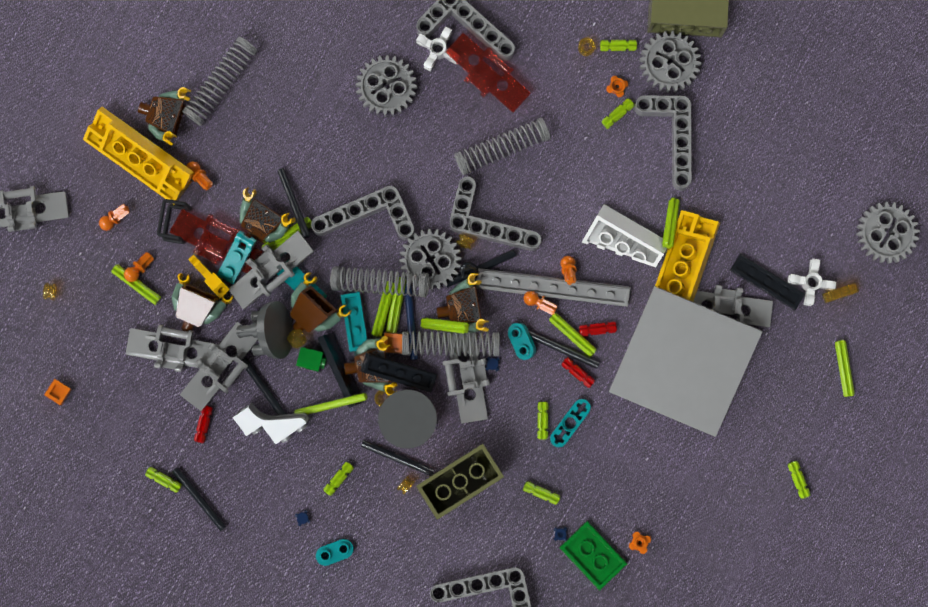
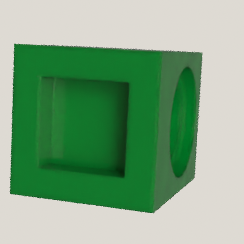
(311, 359)

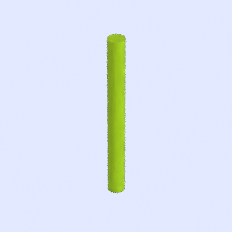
(332, 404)

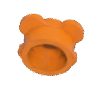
(618, 91)
(634, 543)

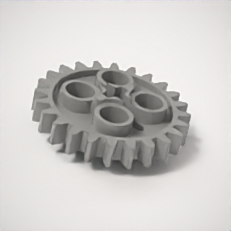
(377, 71)
(660, 75)
(872, 223)
(445, 250)

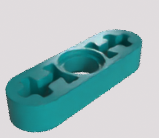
(574, 408)

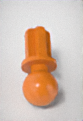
(199, 175)
(107, 222)
(568, 269)
(131, 274)
(531, 298)

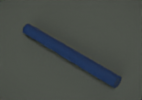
(410, 320)

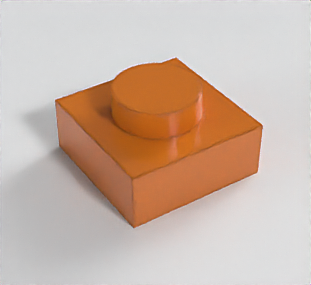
(395, 341)
(58, 392)

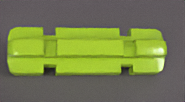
(618, 45)
(618, 113)
(542, 434)
(338, 478)
(163, 479)
(799, 480)
(541, 493)

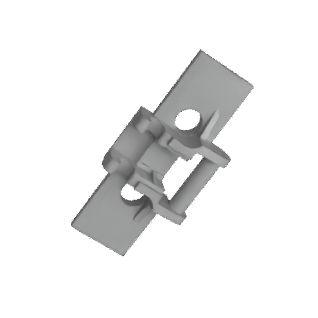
(24, 216)
(267, 266)
(730, 303)
(167, 354)
(213, 364)
(473, 378)

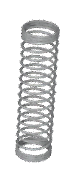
(246, 46)
(462, 162)
(336, 281)
(494, 344)

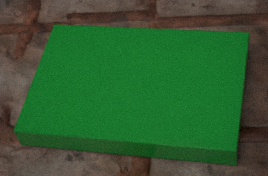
(593, 555)

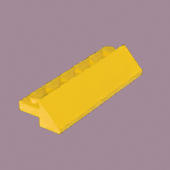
(138, 155)
(688, 257)

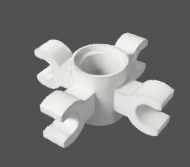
(430, 44)
(813, 273)

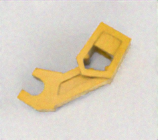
(212, 280)

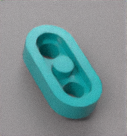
(522, 340)
(334, 552)

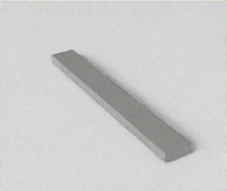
(553, 287)

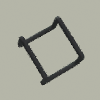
(167, 237)

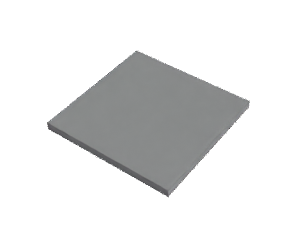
(685, 361)

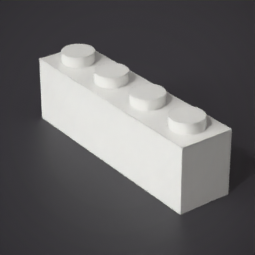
(625, 237)

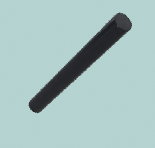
(293, 203)
(486, 265)
(565, 350)
(263, 388)
(398, 458)
(199, 499)

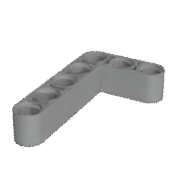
(468, 22)
(677, 133)
(366, 211)
(487, 225)
(487, 586)

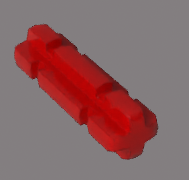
(597, 328)
(578, 372)
(203, 424)

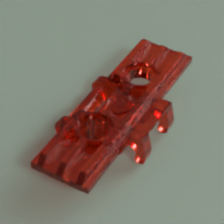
(483, 76)
(208, 245)

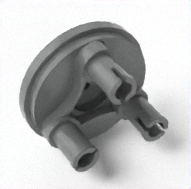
(271, 328)
(407, 419)

